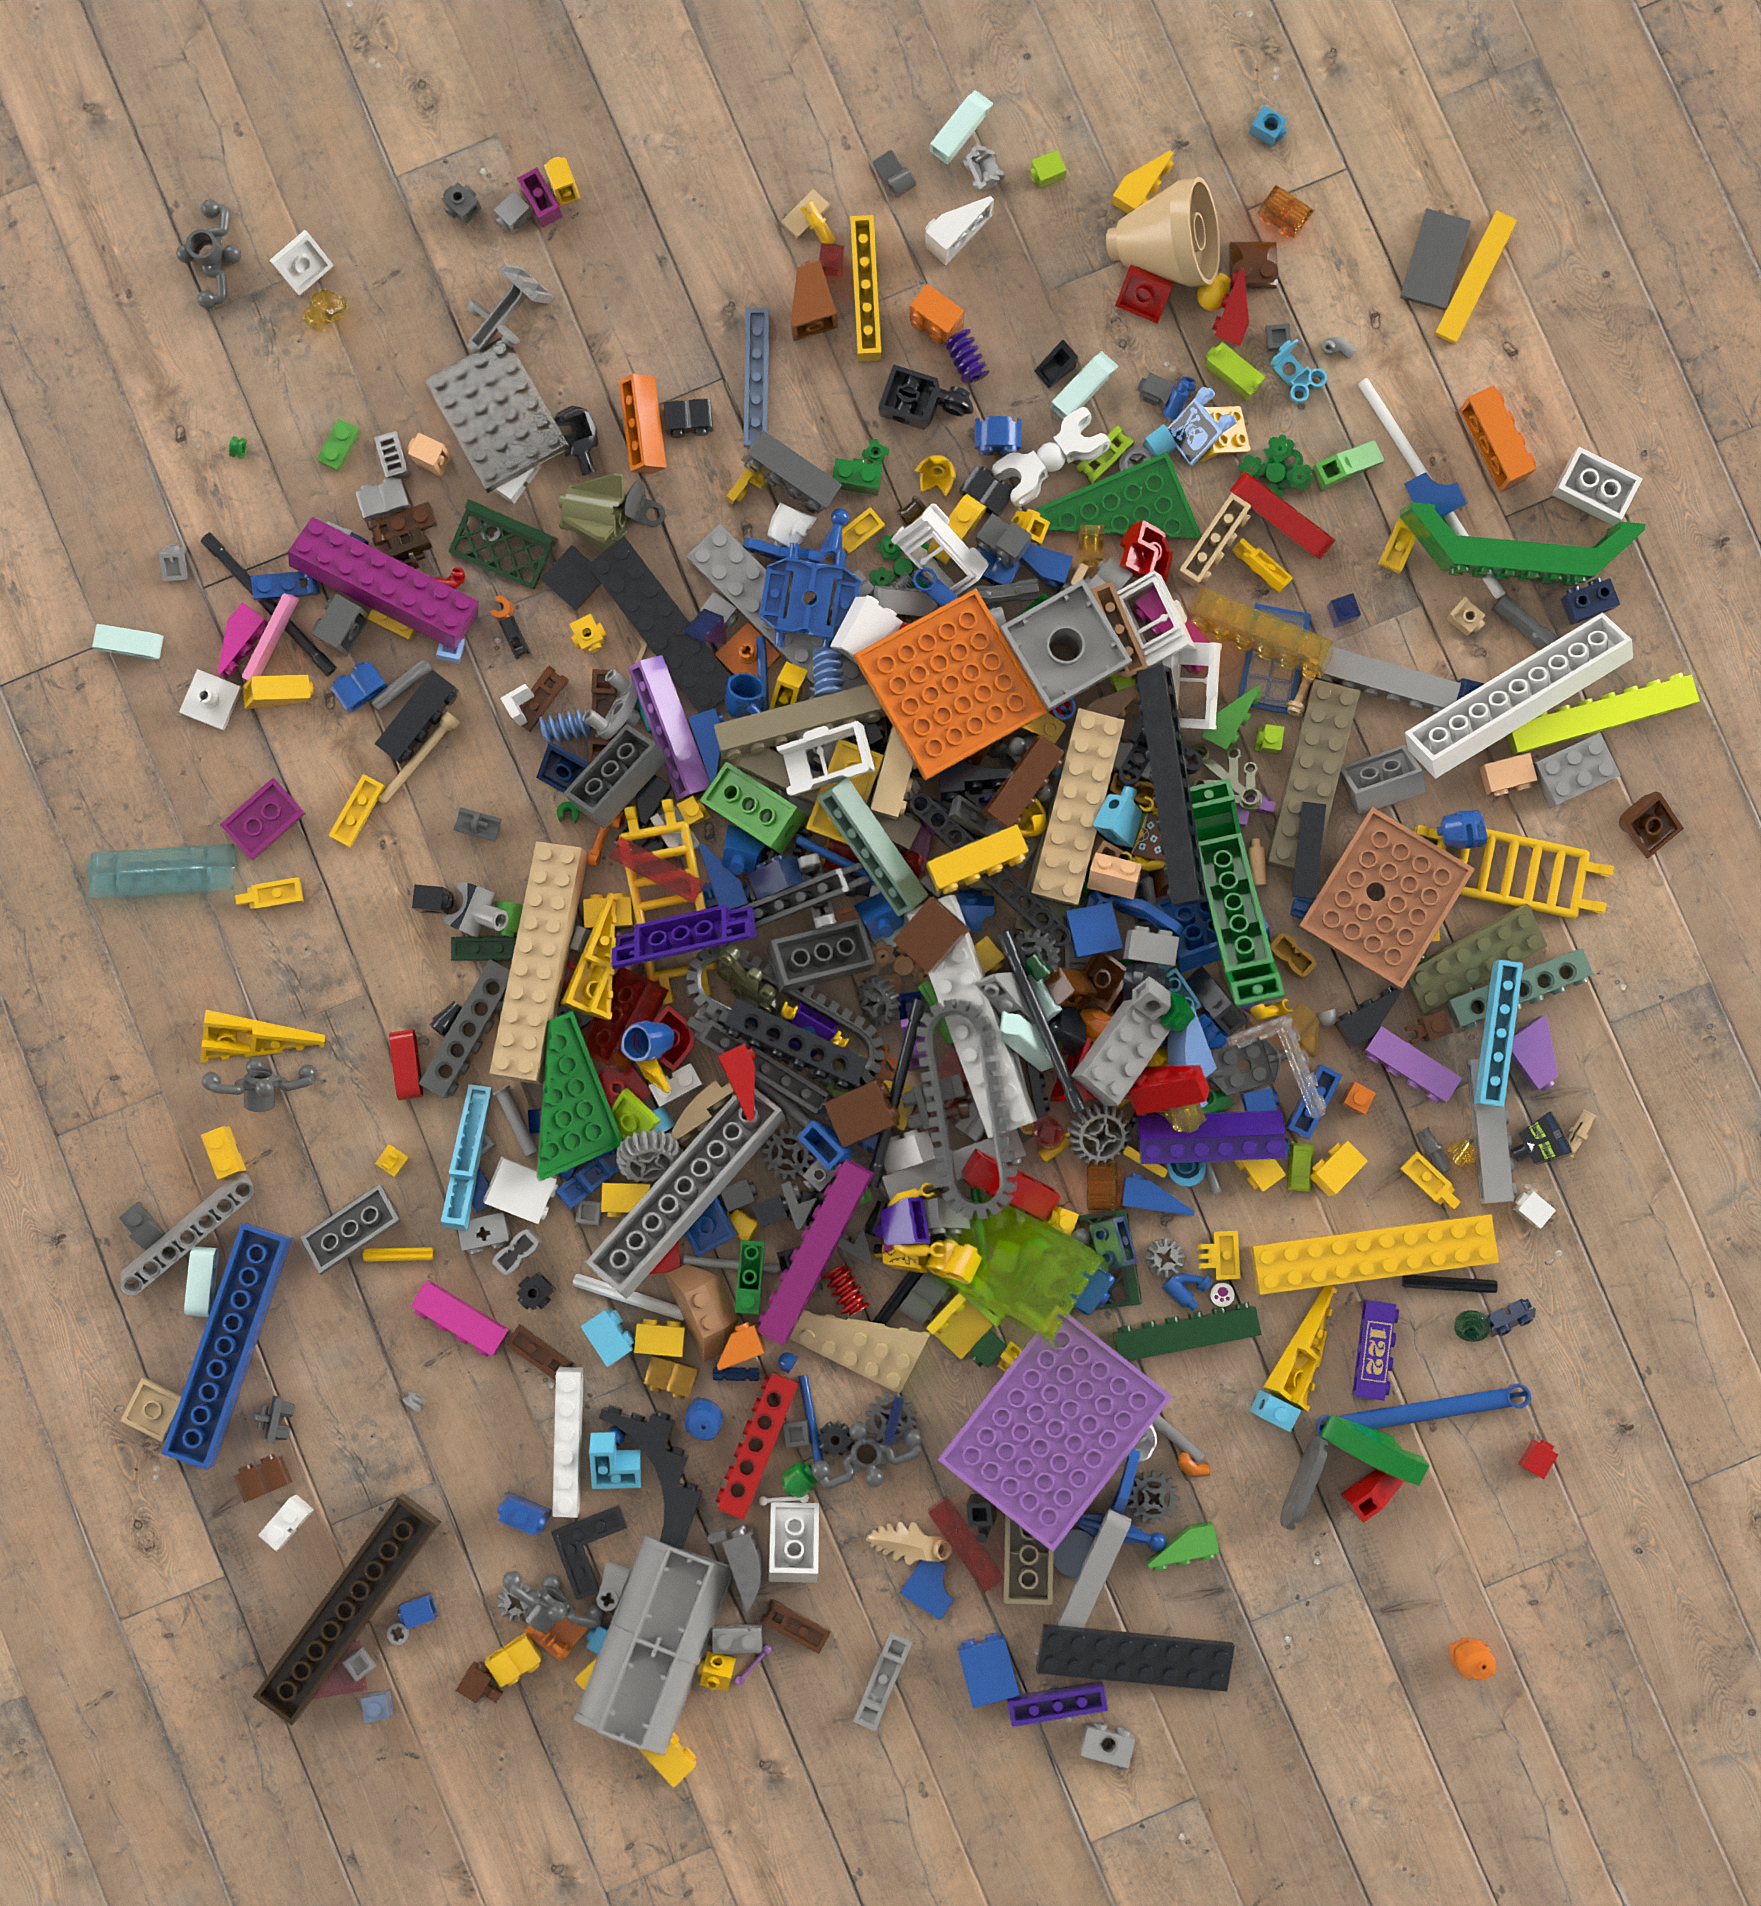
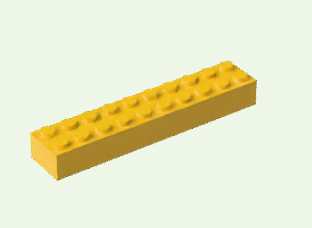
(1374, 1254)

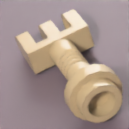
(1296, 707)

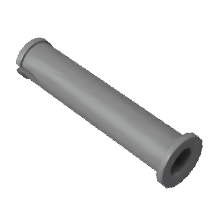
(516, 1121)

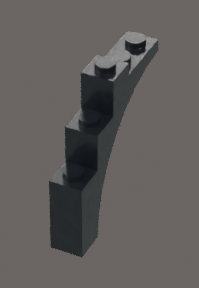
(964, 777)
(653, 1436)

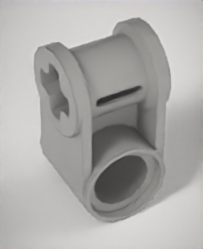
(613, 1582)

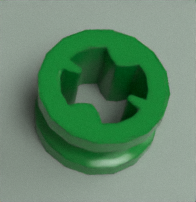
(237, 447)

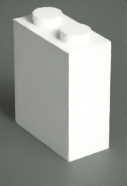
(864, 626)
(519, 1192)

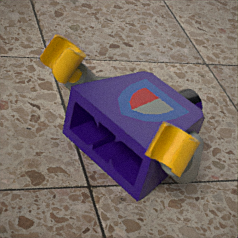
(813, 1022)

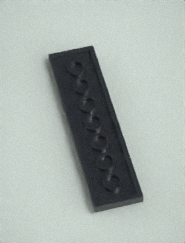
(661, 624)
(1135, 1657)

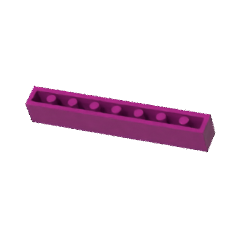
(815, 1251)

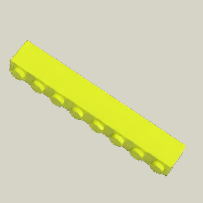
(1604, 714)

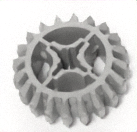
(1098, 1150)
(647, 1155)

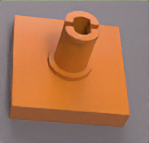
(740, 652)

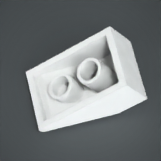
(955, 228)
(794, 1542)

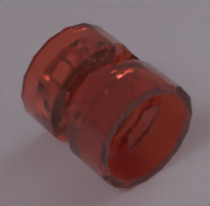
(1048, 1133)

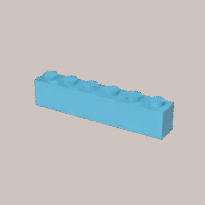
(1498, 1033)

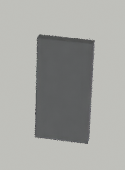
(1435, 259)

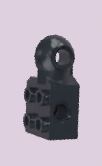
(914, 397)

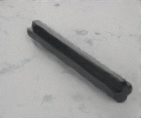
(1449, 1283)

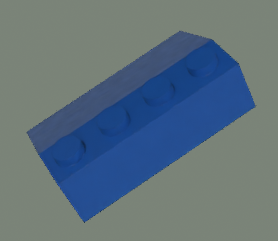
(1198, 940)

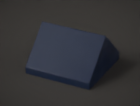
(560, 767)

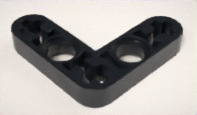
(1140, 767)

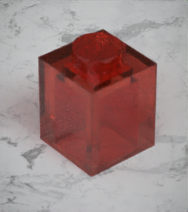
(832, 259)

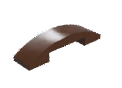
(602, 699)

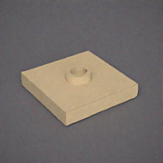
(151, 1409)

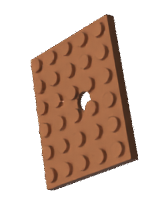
(1418, 889)

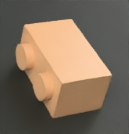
(429, 454)
(1508, 774)
(1114, 875)

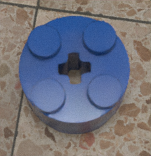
(997, 434)

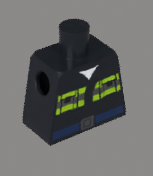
(1543, 1141)

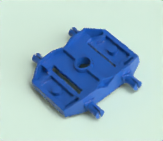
(807, 577)

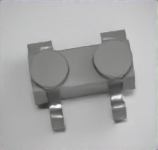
(984, 168)

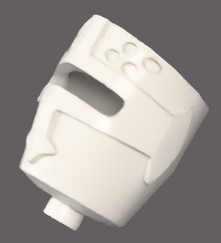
(789, 525)

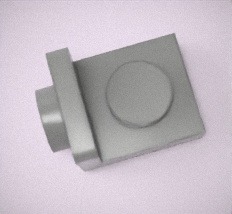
(173, 563)

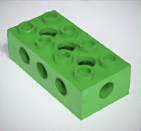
(753, 808)

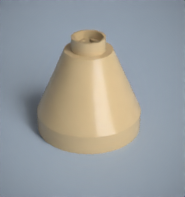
(1171, 235)

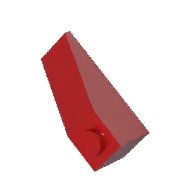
(740, 1073)

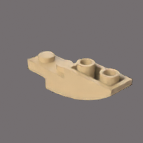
(697, 1113)

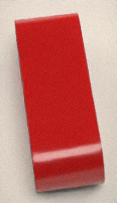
(406, 1064)

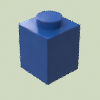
(417, 1611)

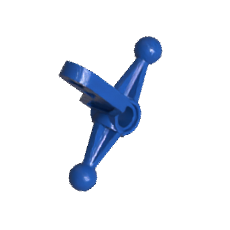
(828, 549)
(1137, 907)
(1092, 1522)

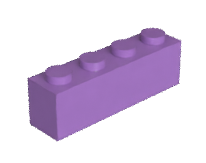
(1412, 1065)

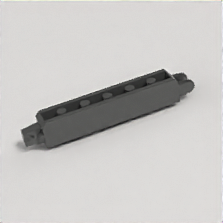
(805, 895)
(766, 1068)

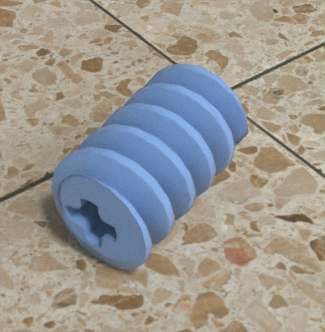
(827, 671)
(564, 727)

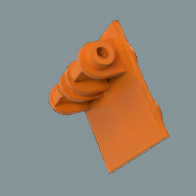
(559, 1639)

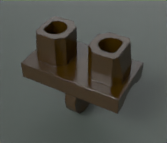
(411, 551)

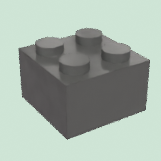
(340, 624)

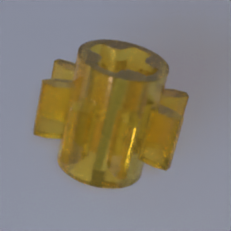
(1461, 1153)

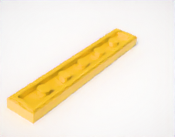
(1475, 277)

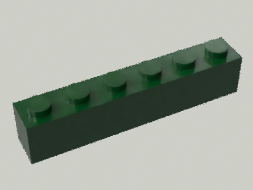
(1187, 1333)

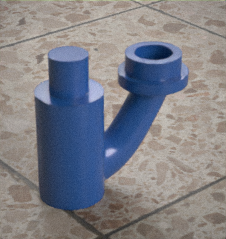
(1178, 397)
(1181, 1294)

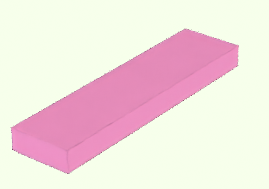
(270, 636)

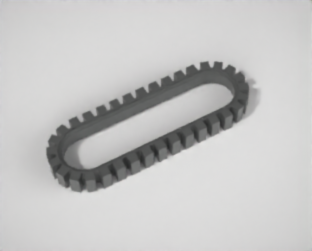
(704, 958)
(1002, 1197)

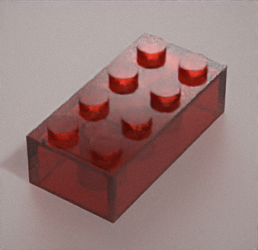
(633, 1002)

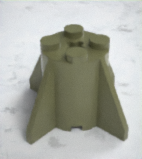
(595, 510)

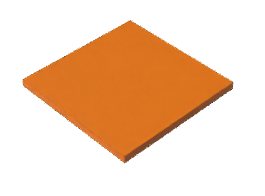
(950, 684)

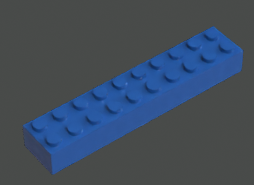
(227, 1345)

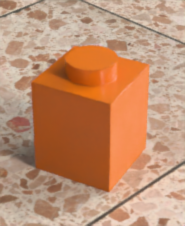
(1357, 1098)

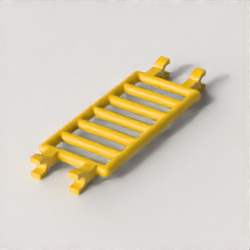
(1537, 845)
(635, 883)

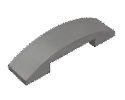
(882, 1681)

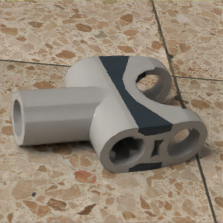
(476, 911)

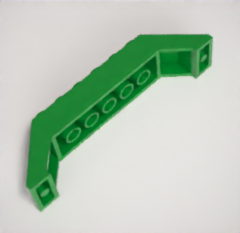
(1511, 557)
(1233, 897)

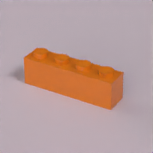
(642, 424)

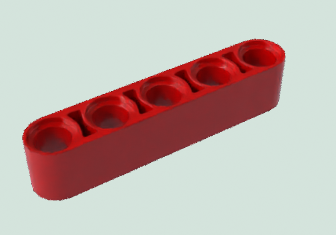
(1282, 515)

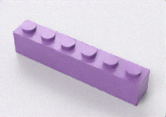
(669, 727)

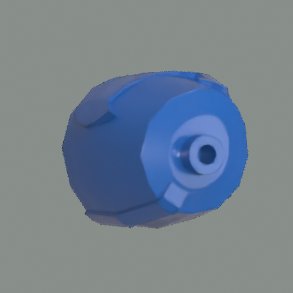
(741, 692)
(1463, 830)
(651, 1041)
(703, 1419)

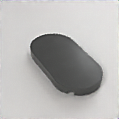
(1304, 1483)

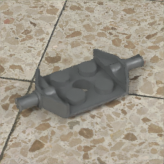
(1264, 1066)

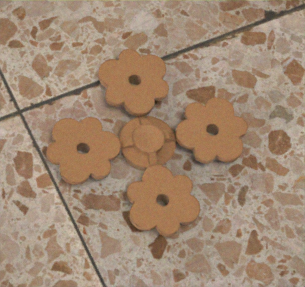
(901, 965)

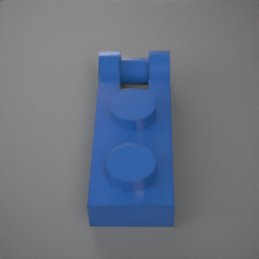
(275, 585)

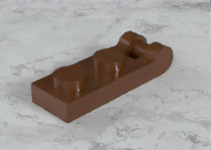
(402, 522)
(542, 697)
(536, 1351)
(796, 1626)

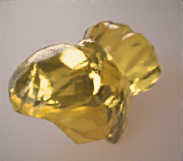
(324, 309)

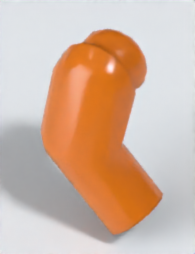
(1190, 1468)

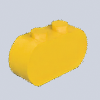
(962, 522)

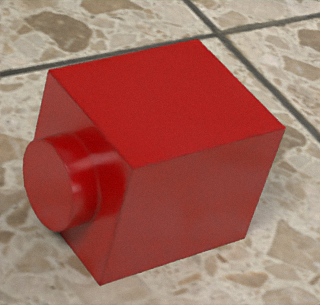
(1538, 1458)

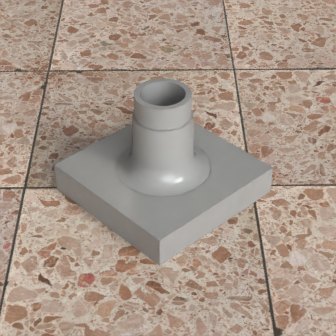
(1071, 620)

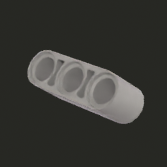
(905, 600)

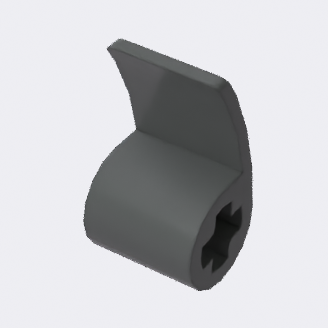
(896, 178)

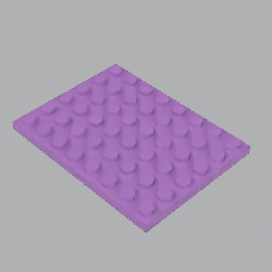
(1055, 1430)

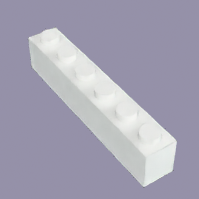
(568, 1441)

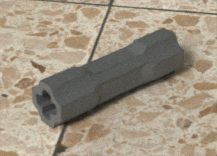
(1022, 591)
(1511, 612)

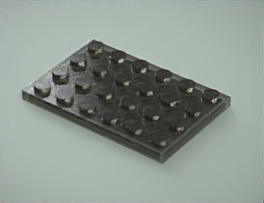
(496, 414)

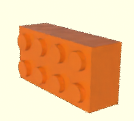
(1497, 438)

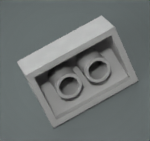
(1382, 779)

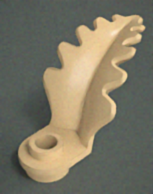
(909, 1543)

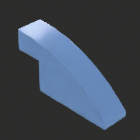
(1190, 1048)

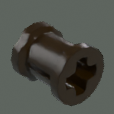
(912, 510)

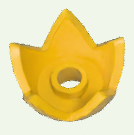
(932, 476)
(1033, 820)

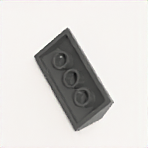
(350, 1229)

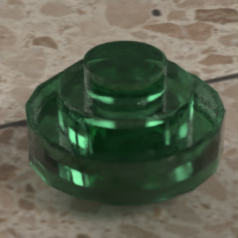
(1472, 1326)

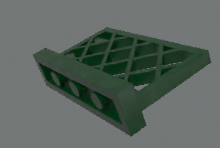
(507, 524)
(1129, 1272)

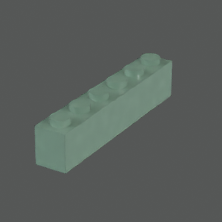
(872, 846)

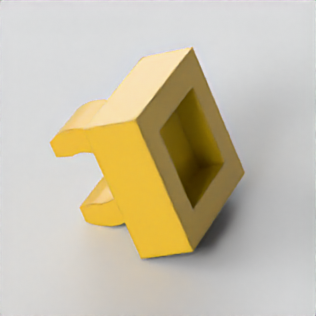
(392, 1160)

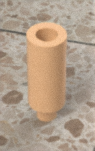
(1257, 862)

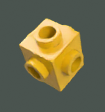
(1032, 523)
(584, 627)
(716, 1671)

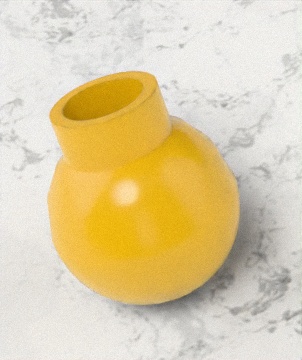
(1211, 296)

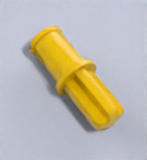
(818, 223)

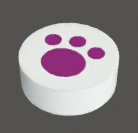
(1222, 1294)

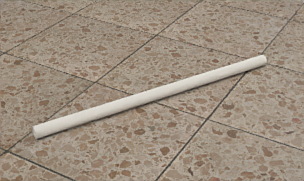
(1417, 467)

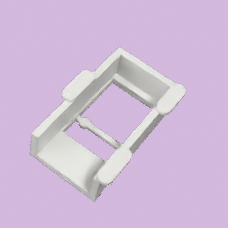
(935, 524)
(1168, 642)
(1205, 655)
(798, 763)

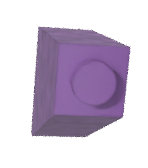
(1534, 1054)

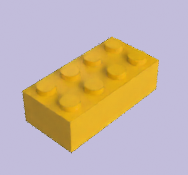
(977, 859)

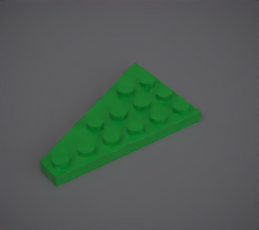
(1136, 494)
(574, 1106)

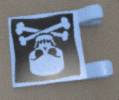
(1196, 429)

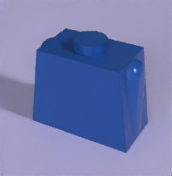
(824, 1144)
(1094, 1292)
(523, 1514)

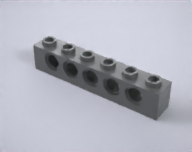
(456, 1035)

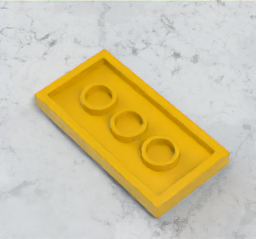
(844, 756)

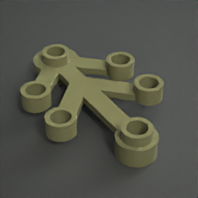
(1242, 792)
(746, 983)

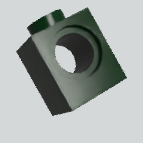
(987, 1349)

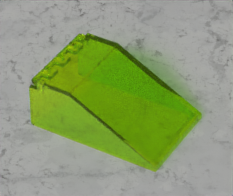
(1027, 1271)

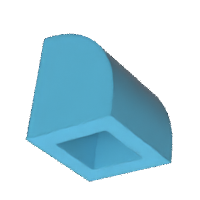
(1160, 441)
(667, 1122)

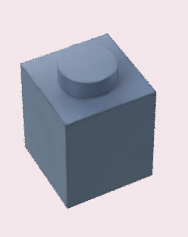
(377, 1706)

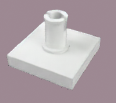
(301, 262)
(210, 700)

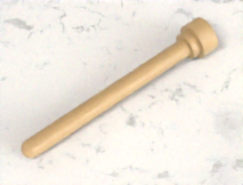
(446, 724)

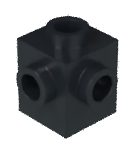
(543, 1288)
(835, 1429)

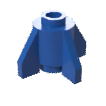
(1213, 1032)

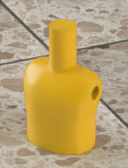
(744, 1224)

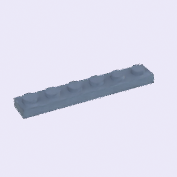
(756, 373)

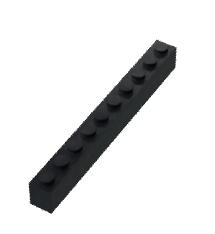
(1171, 786)

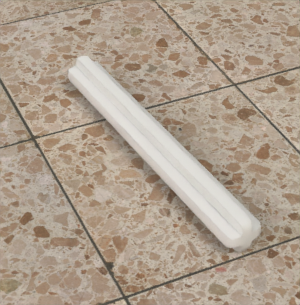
(636, 1299)

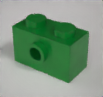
(858, 476)

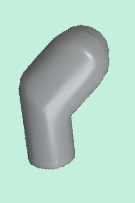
(1338, 344)

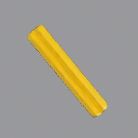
(398, 1254)

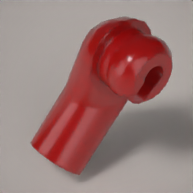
(455, 579)

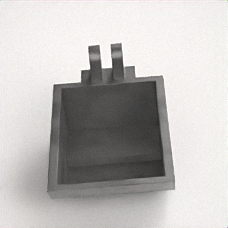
(744, 1559)

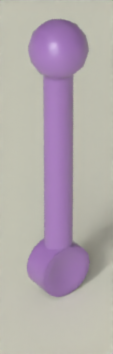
(739, 1679)

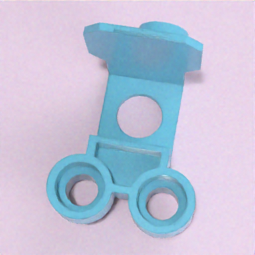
(1301, 378)

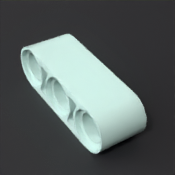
(127, 642)
(201, 1281)

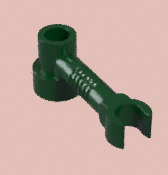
(1036, 967)

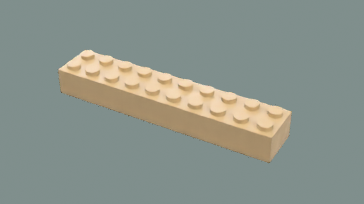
(539, 961)

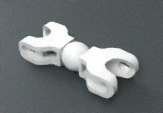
(1051, 456)

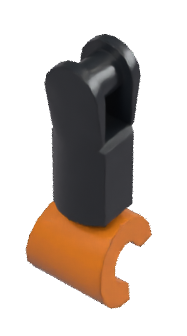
(510, 627)

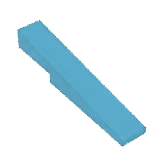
(466, 1158)

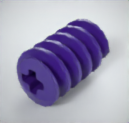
(964, 357)

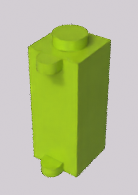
(1234, 370)

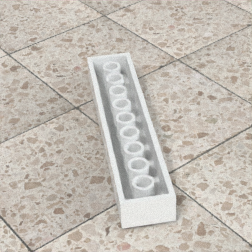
(1519, 695)
(956, 980)

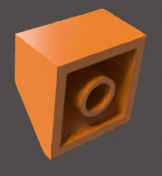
(742, 1345)

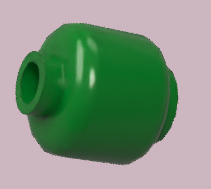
(798, 1480)

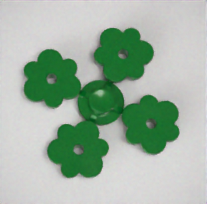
(1276, 471)
(900, 566)

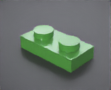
(338, 445)

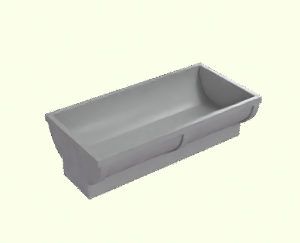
(654, 1645)

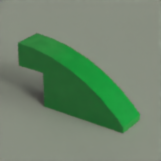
(1375, 1449)

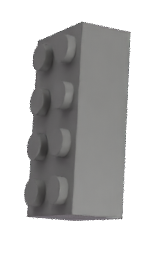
(1120, 1054)

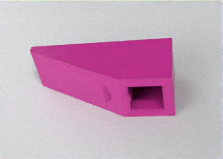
(241, 633)

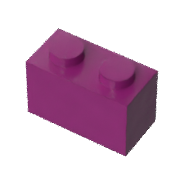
(539, 197)

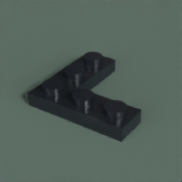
(570, 1546)

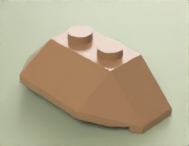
(1112, 607)
(704, 1308)

